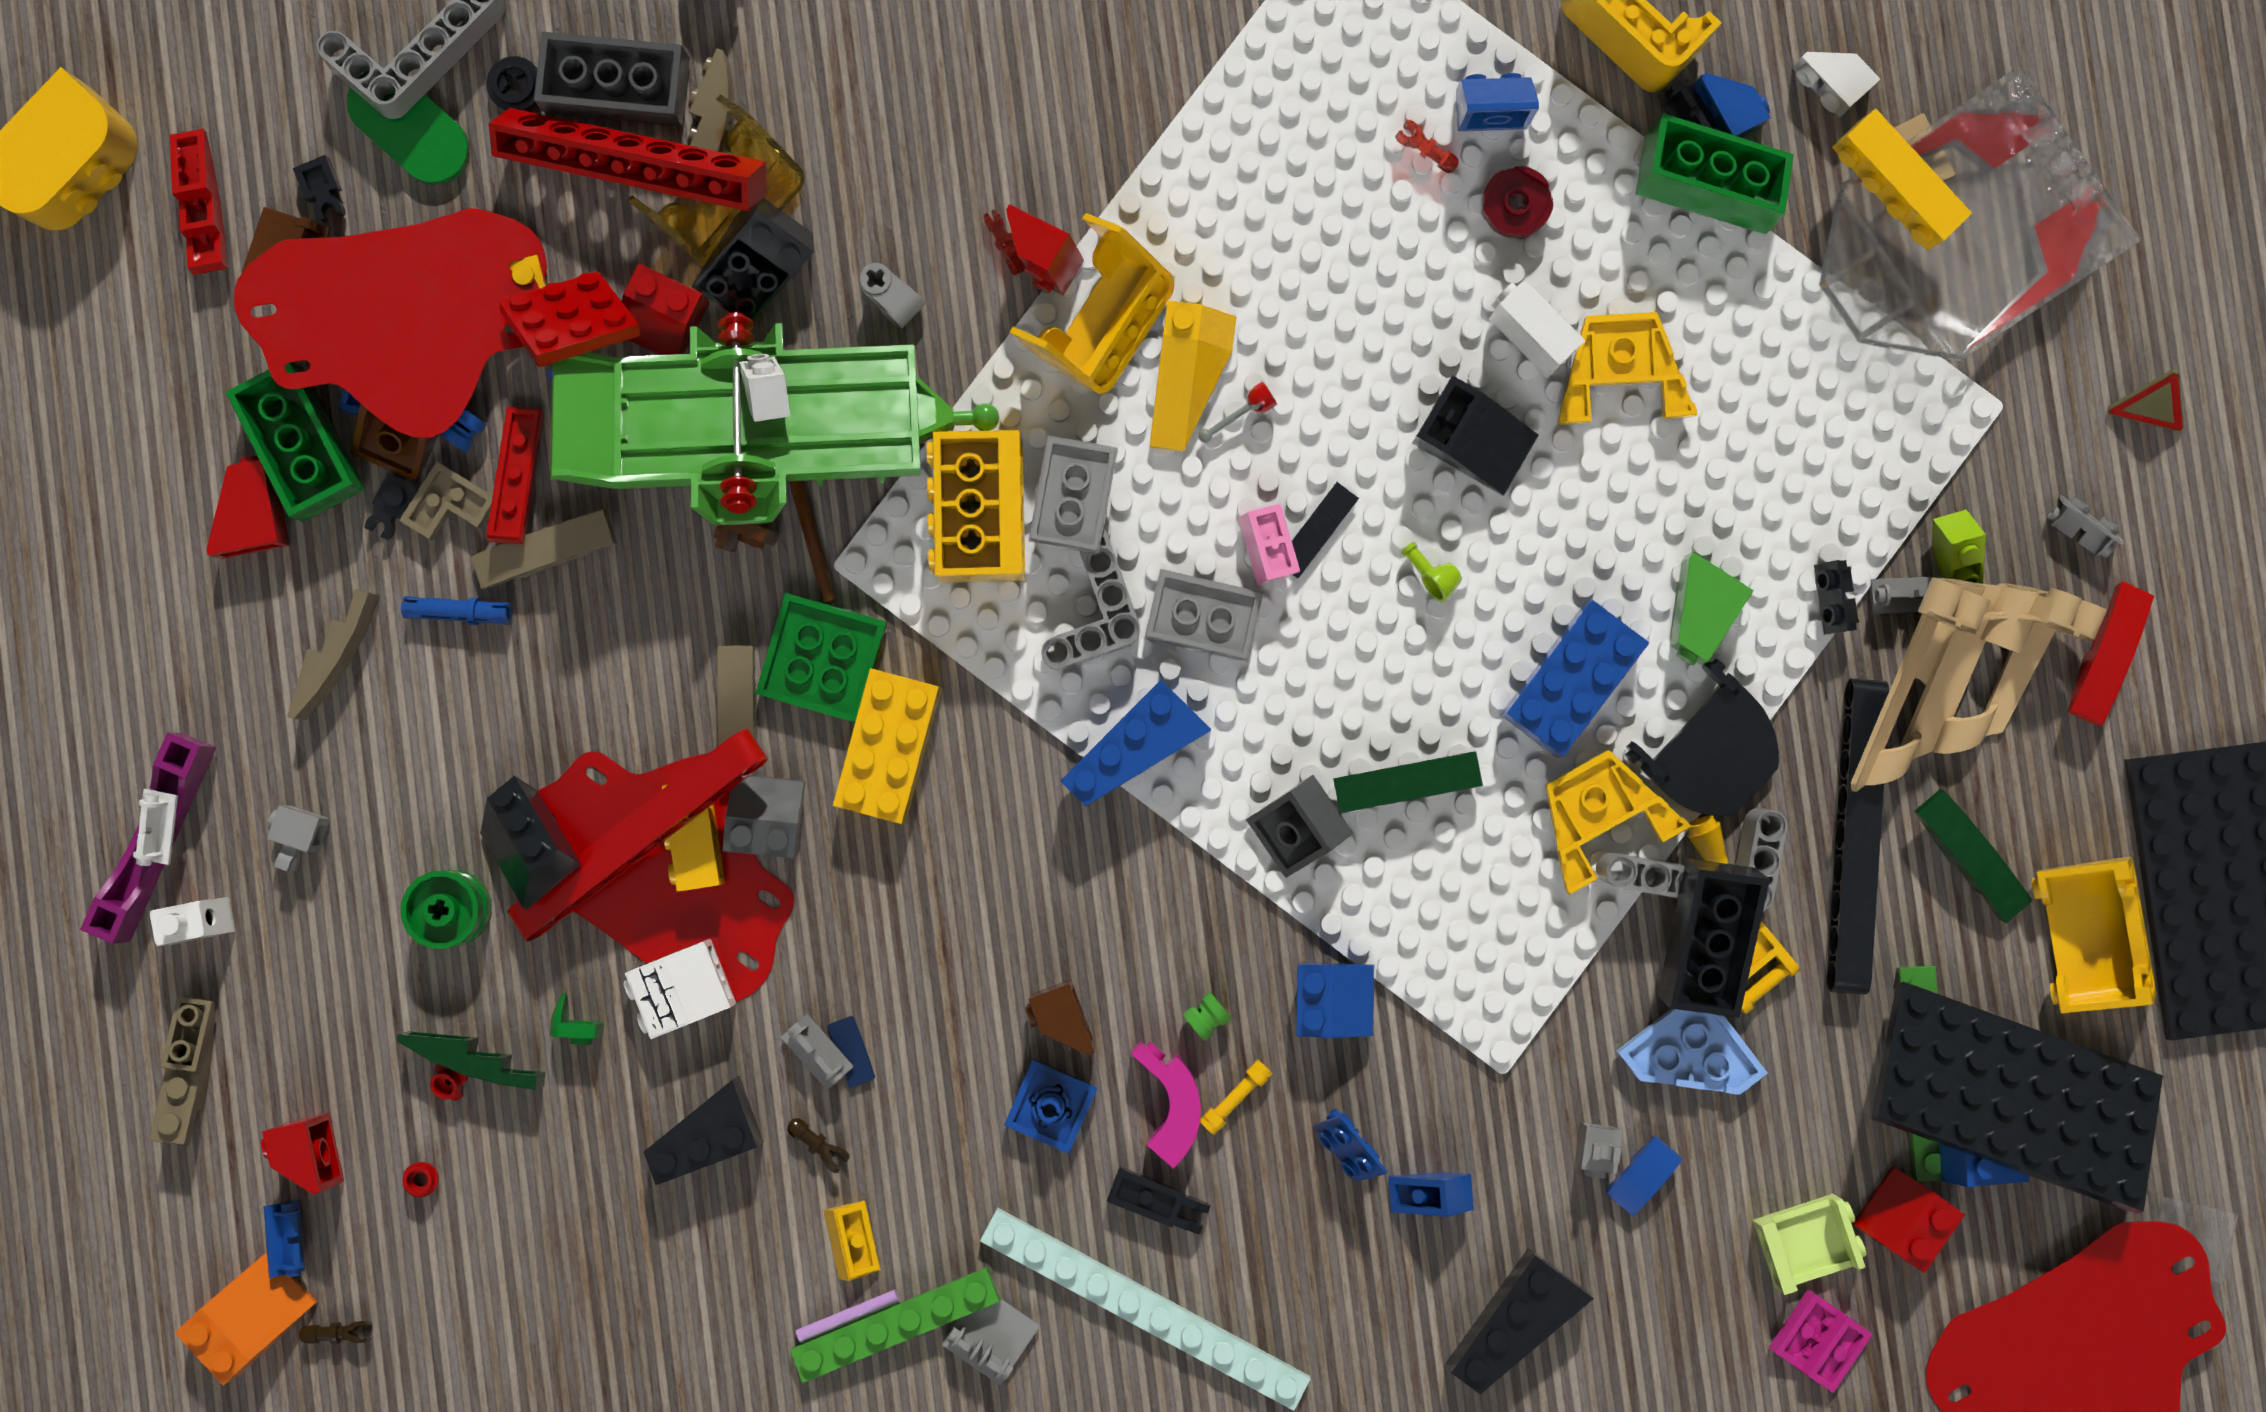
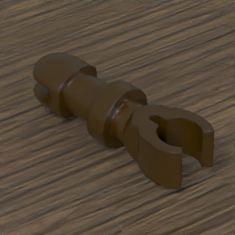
(799, 1130)
(334, 1333)

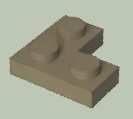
(442, 494)

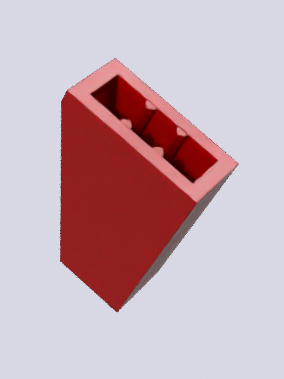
(247, 513)

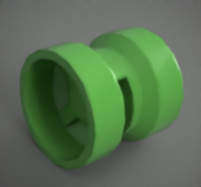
(1207, 1016)

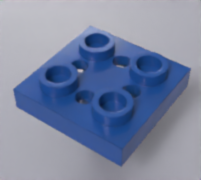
(1060, 1128)

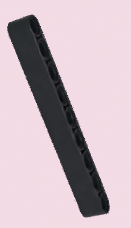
(1856, 847)

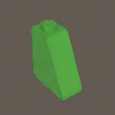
(1704, 608)

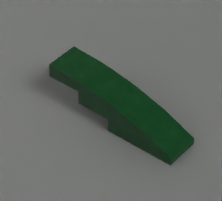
(1408, 782)
(1973, 855)
(461, 1055)

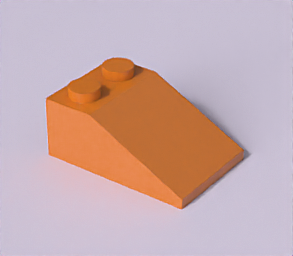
(244, 1320)

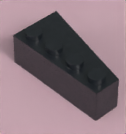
(1516, 1320)

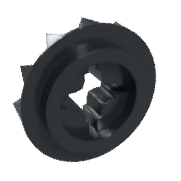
(498, 84)

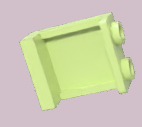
(1809, 1242)

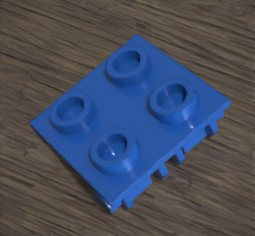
(1356, 1157)

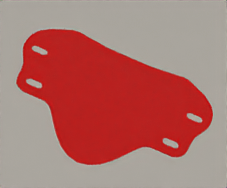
(391, 312)
(642, 905)
(2088, 1333)

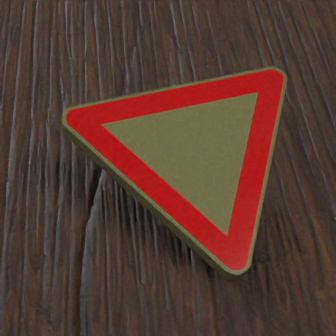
(2154, 403)

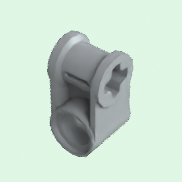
(894, 298)

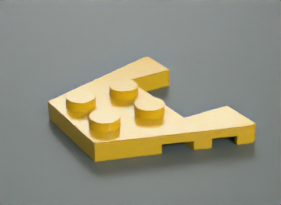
(1624, 352)
(1594, 801)

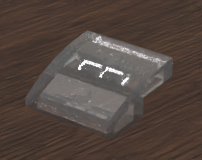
(2210, 1226)

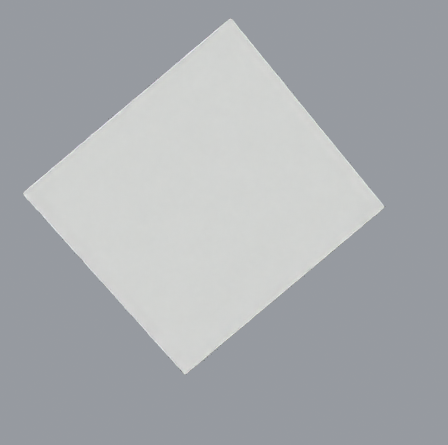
(1355, 304)

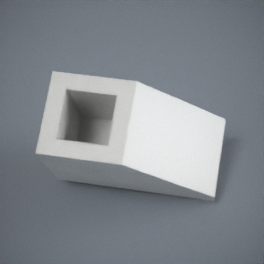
(1836, 78)
(764, 387)

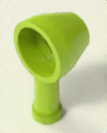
(1438, 580)

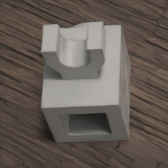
(298, 832)
(1598, 1149)

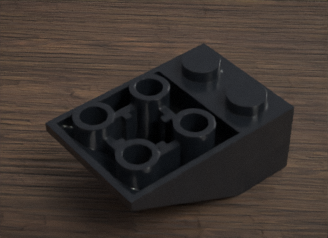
(754, 259)
(1476, 436)

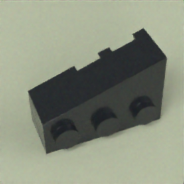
(706, 1136)

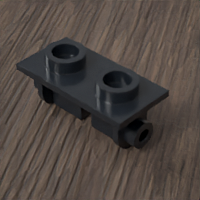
(1685, 104)
(1832, 582)

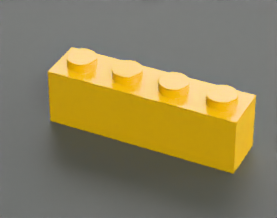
(1901, 180)

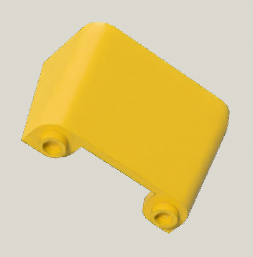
(2097, 936)

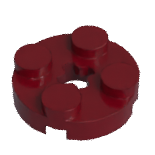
(1498, 210)

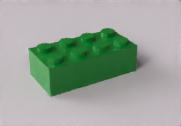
(1714, 174)
(295, 444)

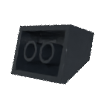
(526, 841)

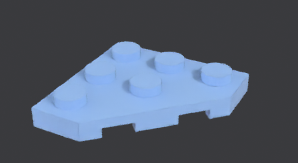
(1692, 1053)

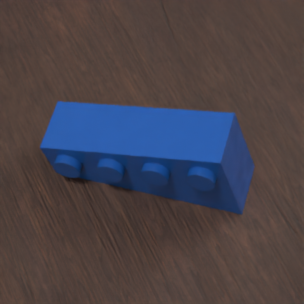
(1141, 739)

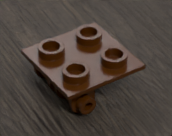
(278, 226)

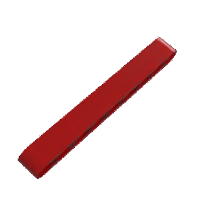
(643, 831)

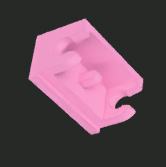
(1268, 544)

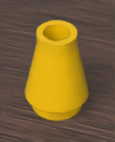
(1708, 839)

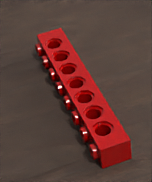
(628, 159)

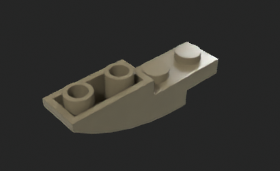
(706, 110)
(187, 1071)

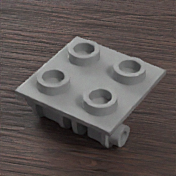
(992, 1339)

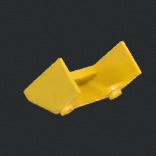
(1114, 315)

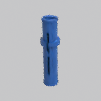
(468, 611)

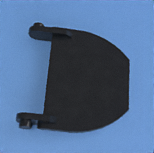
(1718, 753)

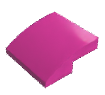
(1820, 1341)

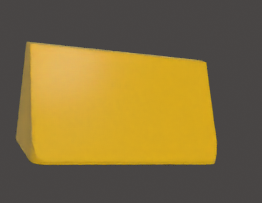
(852, 1240)

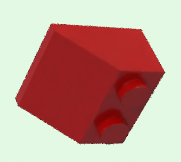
(1045, 251)
(663, 310)
(304, 1152)
(1908, 1219)

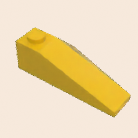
(1191, 361)

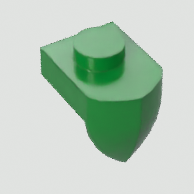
(578, 1031)

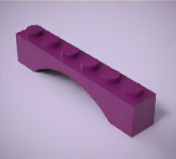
(126, 893)

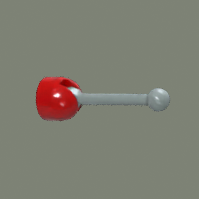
(1258, 399)

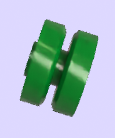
(425, 905)

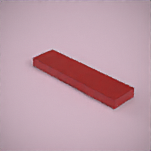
(515, 475)

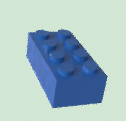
(1574, 678)

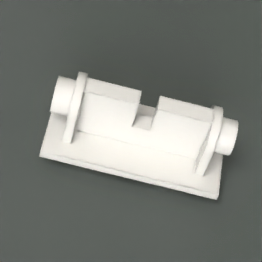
(156, 828)

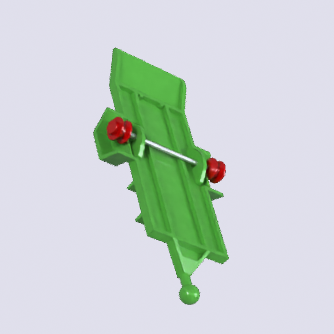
(691, 423)

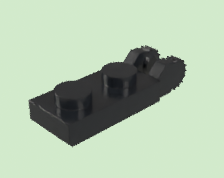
(1154, 1200)

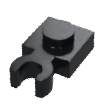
(319, 184)
(392, 500)

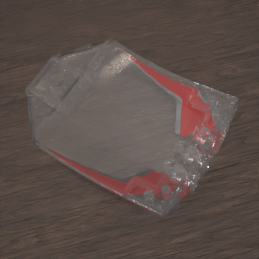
(2031, 232)

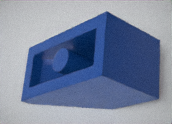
(1732, 104)
(1431, 1193)

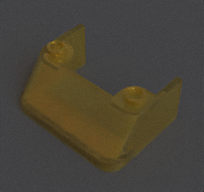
(703, 228)

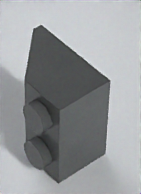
(764, 817)
(1299, 826)

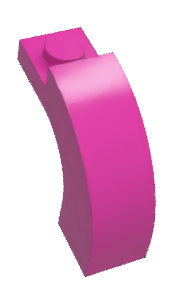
(1181, 1124)

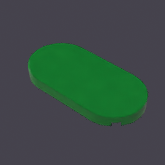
(421, 141)

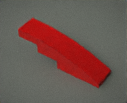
(198, 201)
(2111, 654)

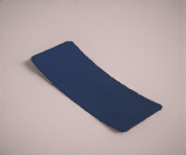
(849, 1041)

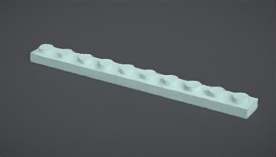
(1145, 1309)

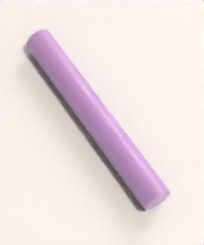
(847, 1316)

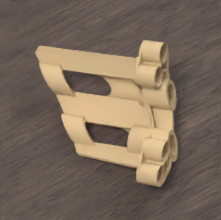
(1943, 655)

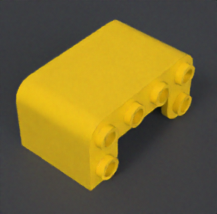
(1642, 38)

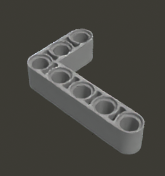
(415, 55)
(1111, 615)
(1669, 874)

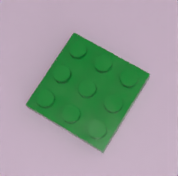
(820, 657)

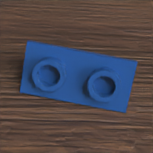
(284, 1239)

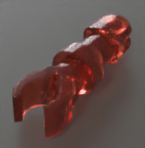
(1446, 160)
(1004, 242)

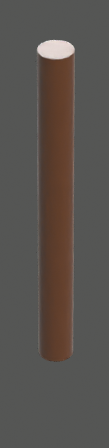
(812, 541)

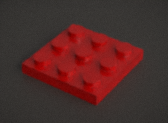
(569, 318)

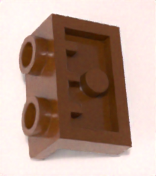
(751, 534)

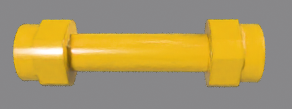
(1213, 1119)

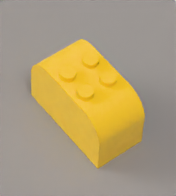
(63, 153)

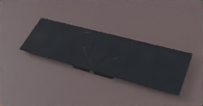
(1322, 525)

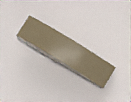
(544, 549)
(325, 667)
(736, 691)

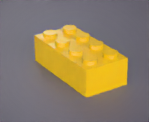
(887, 746)

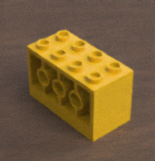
(996, 490)

